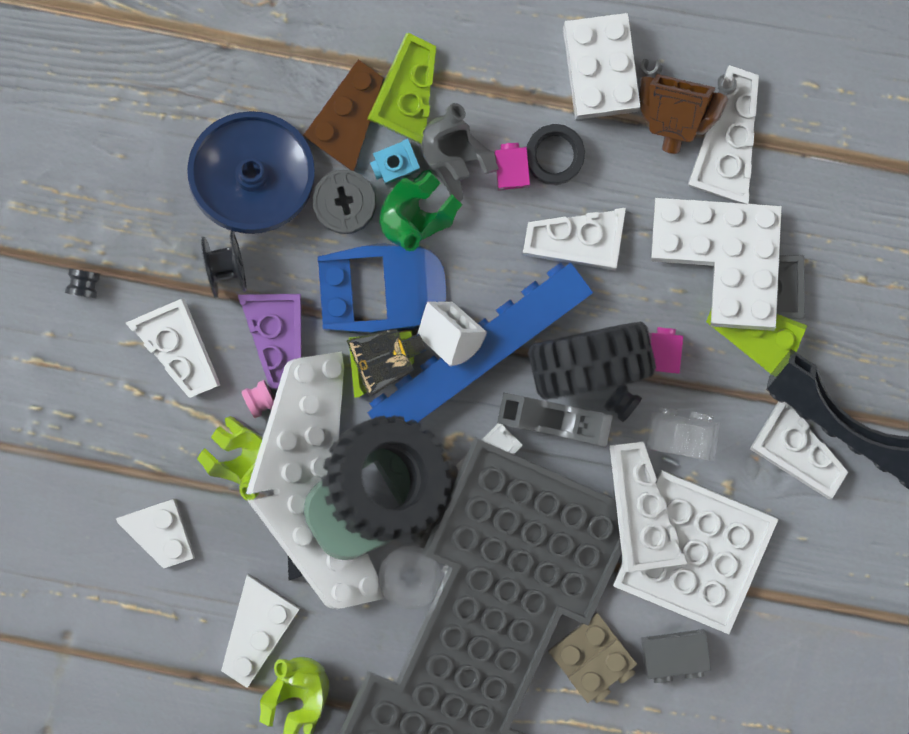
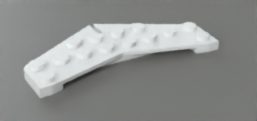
(291, 463)

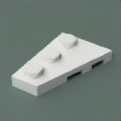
(578, 240)
(178, 346)

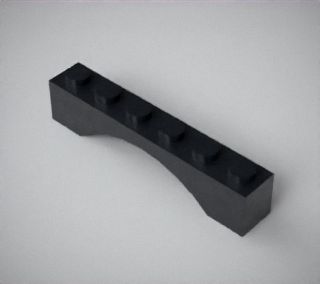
(800, 386)

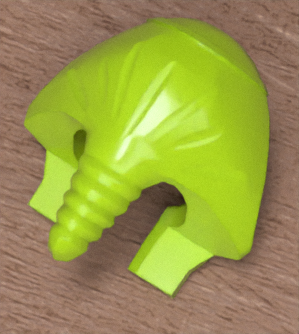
(241, 468)
(302, 679)

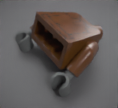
(679, 107)

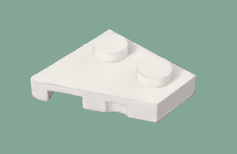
(159, 533)

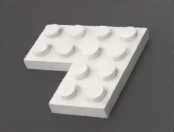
(738, 242)

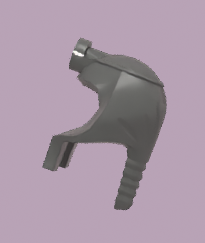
(449, 145)

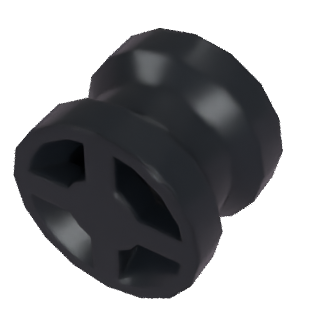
(82, 283)
(622, 402)

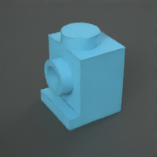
(407, 166)

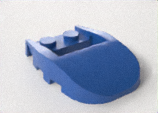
(409, 284)

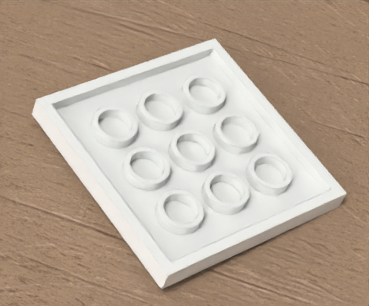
(721, 549)

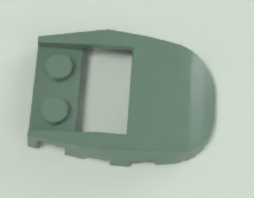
(332, 533)

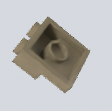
(593, 659)

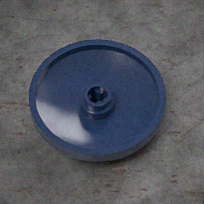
(251, 172)

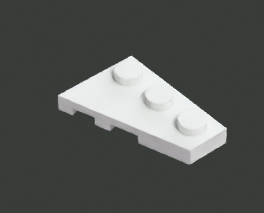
(797, 451)
(256, 630)

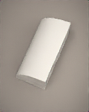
(450, 332)

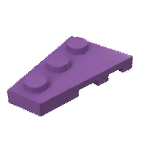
(275, 329)

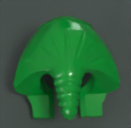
(405, 221)

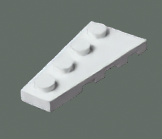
(726, 149)
(644, 526)

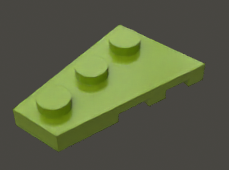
(406, 90)
(766, 346)

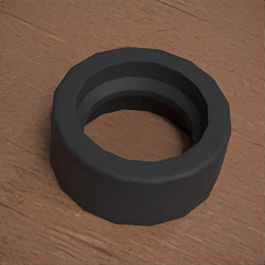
(578, 157)

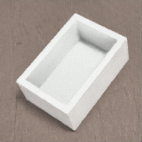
(601, 66)

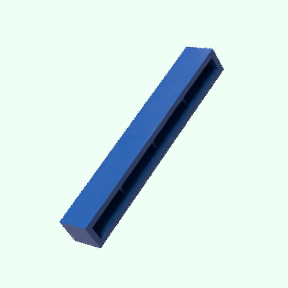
(503, 336)

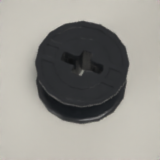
(223, 264)

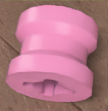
(258, 398)

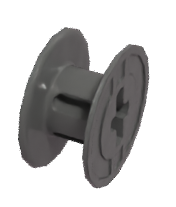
(355, 187)

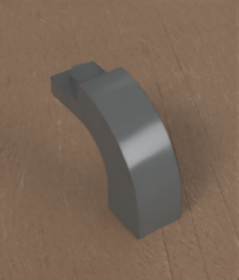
(555, 419)

